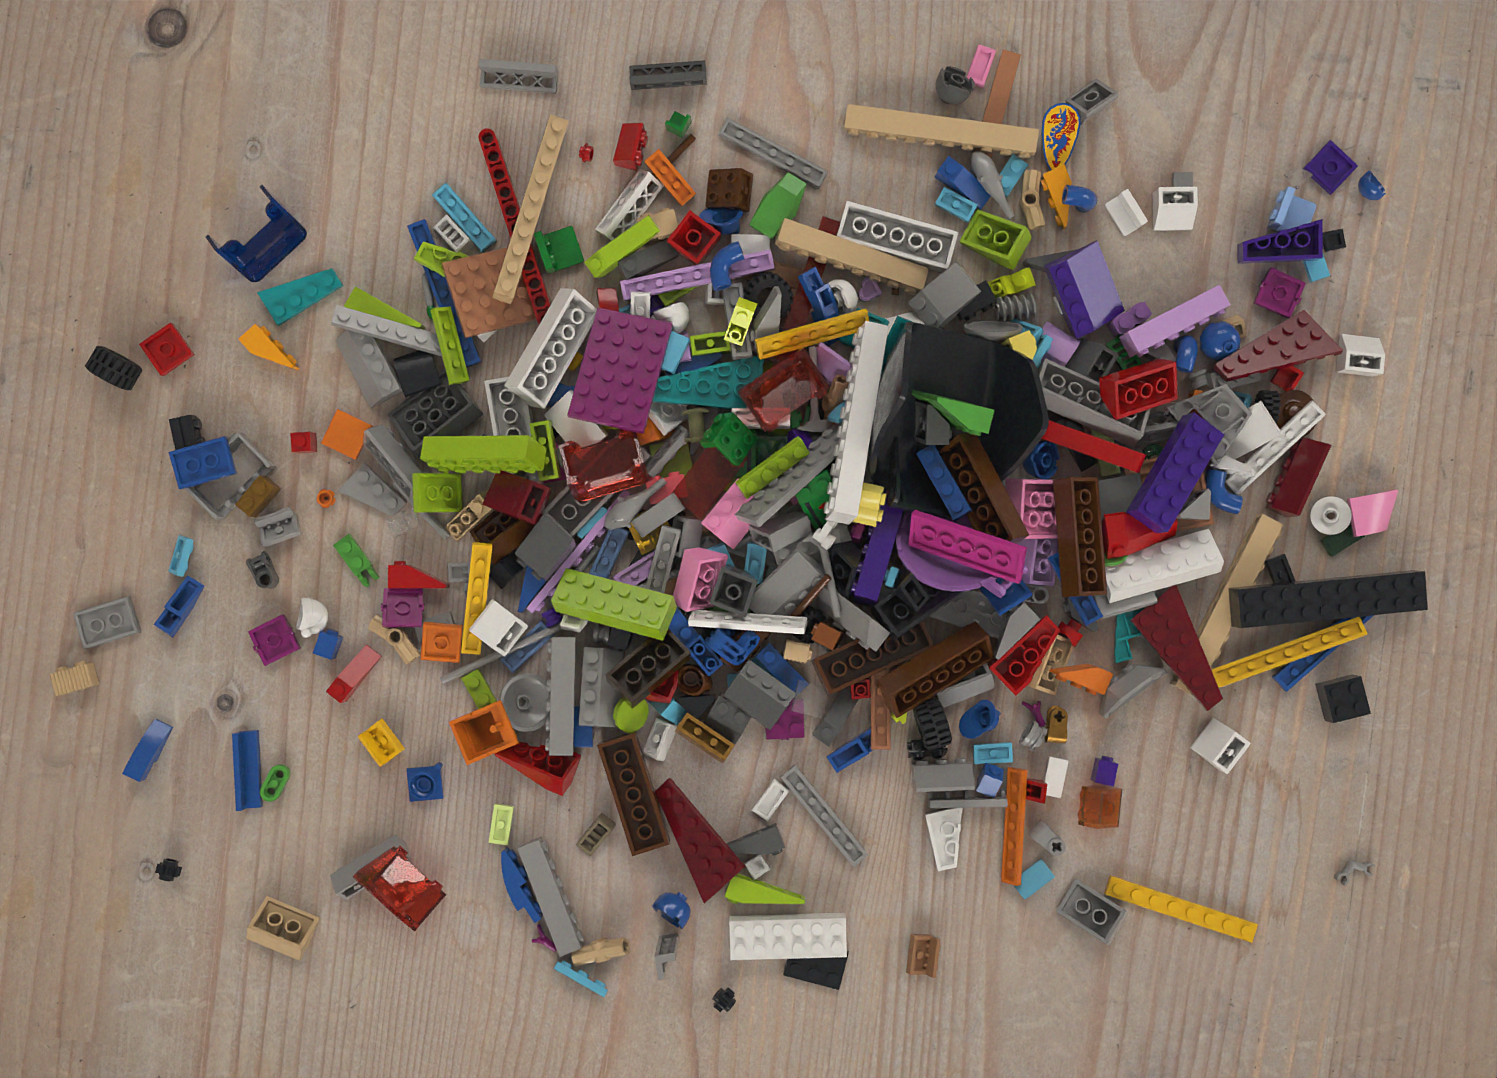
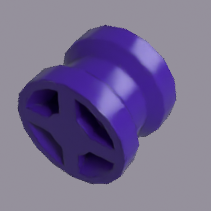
(552, 617)

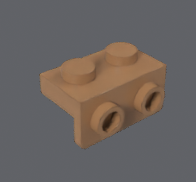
(923, 955)

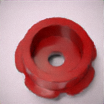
(586, 152)

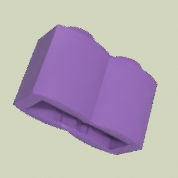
(1131, 317)

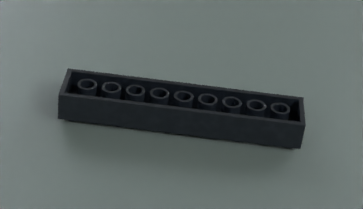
(1328, 599)

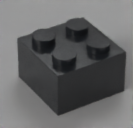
(1343, 698)

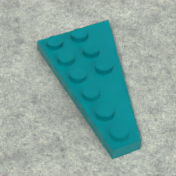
(709, 385)

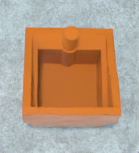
(483, 732)

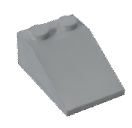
(944, 297)
(1092, 912)

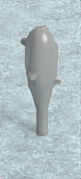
(990, 180)
(630, 506)

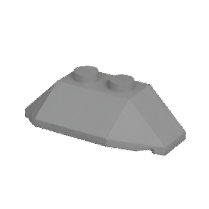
(1128, 685)

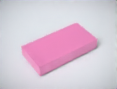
(981, 65)

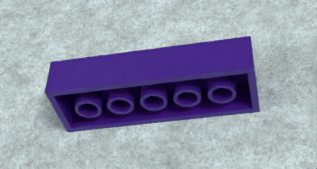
(1175, 473)
(876, 557)

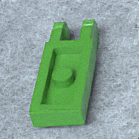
(355, 559)

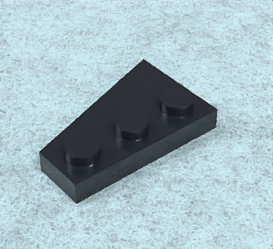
(820, 971)

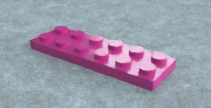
(967, 546)

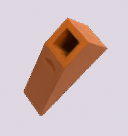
(1085, 675)

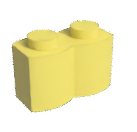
(870, 505)

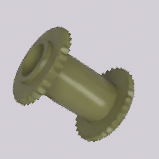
(696, 424)

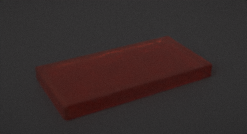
(706, 481)

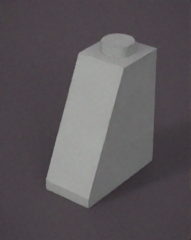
(781, 531)

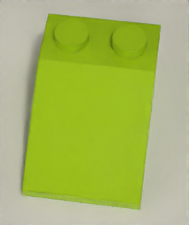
(996, 238)

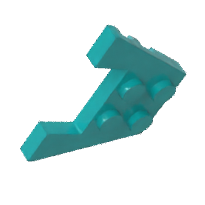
(1123, 631)

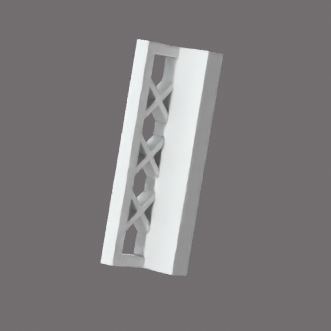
(627, 204)

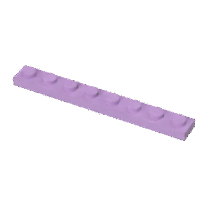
(695, 275)
(573, 560)

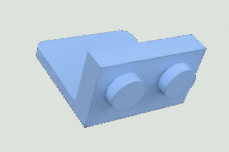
(1290, 211)

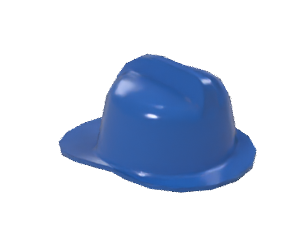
(723, 219)
(979, 719)

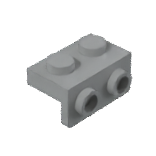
(278, 526)

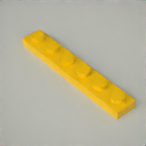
(810, 334)
(476, 594)

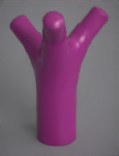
(1035, 710)
(544, 940)

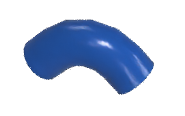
(1080, 197)
(722, 262)
(1186, 351)
(1219, 495)

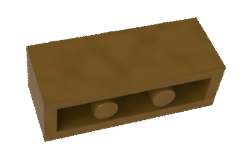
(704, 738)

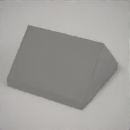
(1092, 99)
(1196, 506)

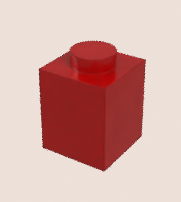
(303, 442)

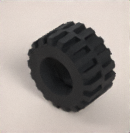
(766, 280)
(113, 368)
(932, 724)

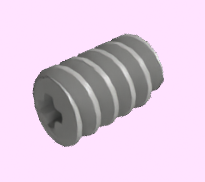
(1015, 306)

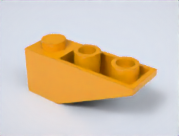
(1054, 183)
(259, 343)

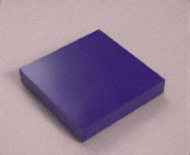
(1330, 167)

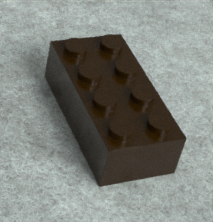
(647, 668)

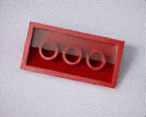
(1139, 387)

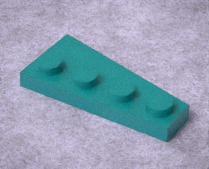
(296, 296)

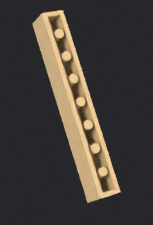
(851, 256)

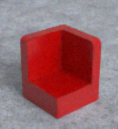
(1287, 378)

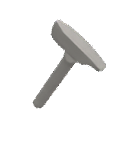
(814, 423)
(828, 570)

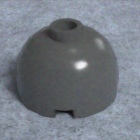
(953, 85)

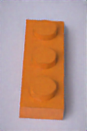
(669, 177)

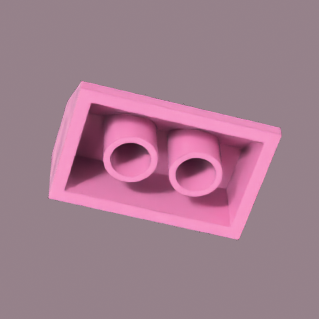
(722, 517)
(698, 578)

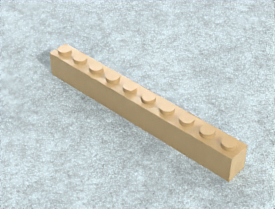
(941, 130)
(530, 209)
(1242, 572)

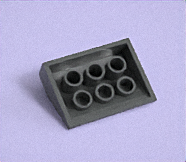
(435, 412)

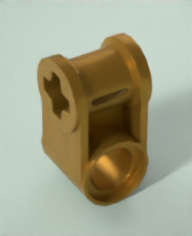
(1056, 727)

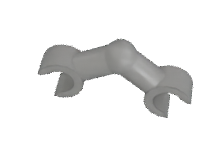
(1351, 865)

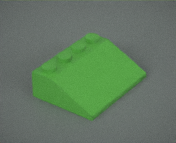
(959, 414)

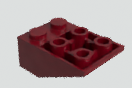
(517, 497)

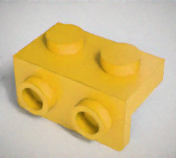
(381, 742)

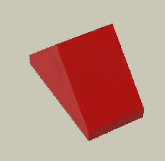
(1036, 790)

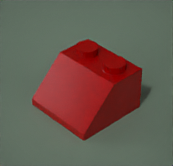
(694, 238)

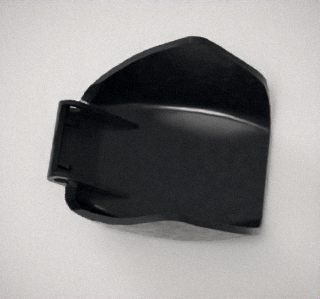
(957, 369)

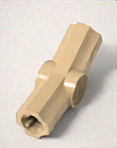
(1030, 188)
(404, 646)
(600, 951)

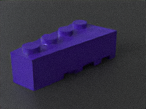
(1288, 245)

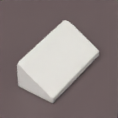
(659, 739)

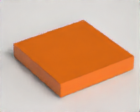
(346, 434)
(441, 642)

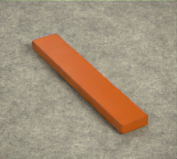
(1014, 826)

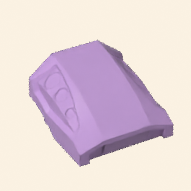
(1061, 346)

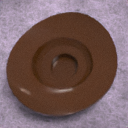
(1291, 404)

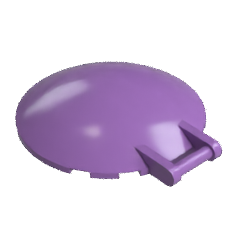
(943, 572)

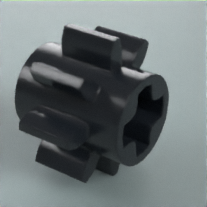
(168, 869)
(724, 999)

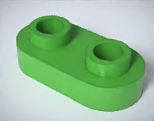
(276, 782)

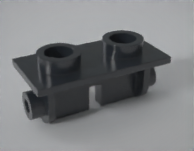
(918, 750)

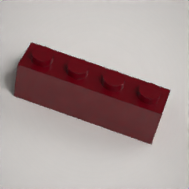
(1297, 477)

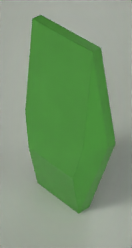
(778, 203)

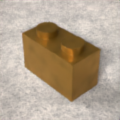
(258, 496)

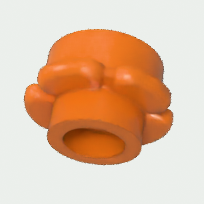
(321, 498)

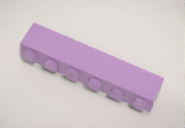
(1174, 321)

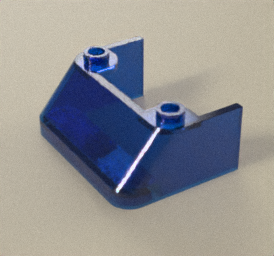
(268, 246)

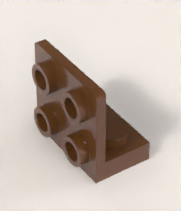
(729, 189)

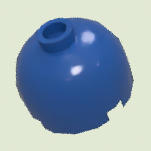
(1219, 340)
(1042, 460)
(673, 908)

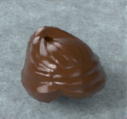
(689, 678)

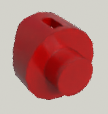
(1071, 630)

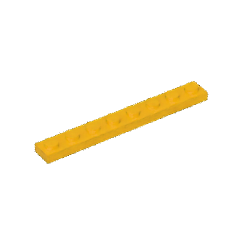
(1289, 652)
(1180, 908)

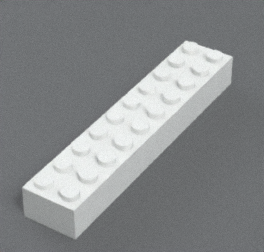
(856, 423)

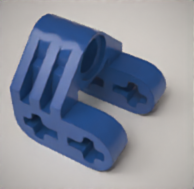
(727, 648)

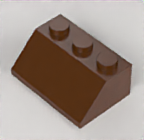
(502, 532)

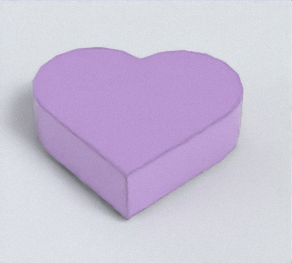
(869, 290)

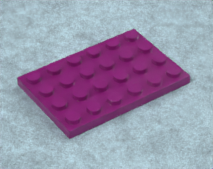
(620, 370)

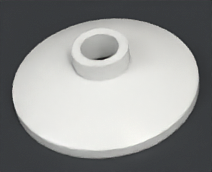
(1329, 505)

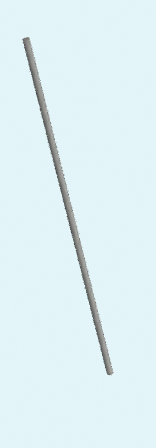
(548, 631)

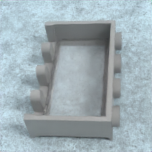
(221, 494)

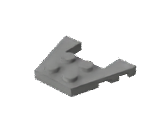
(1220, 409)

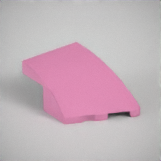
(1371, 512)

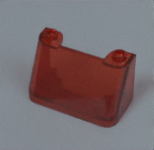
(783, 389)
(604, 466)
(400, 887)

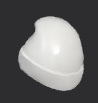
(676, 314)
(312, 617)

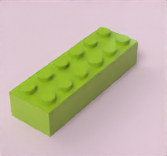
(483, 453)
(614, 604)

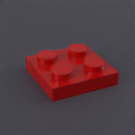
(166, 349)

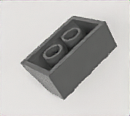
(759, 694)

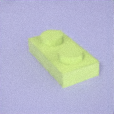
(501, 824)

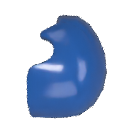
(1370, 187)

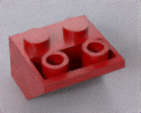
(630, 146)

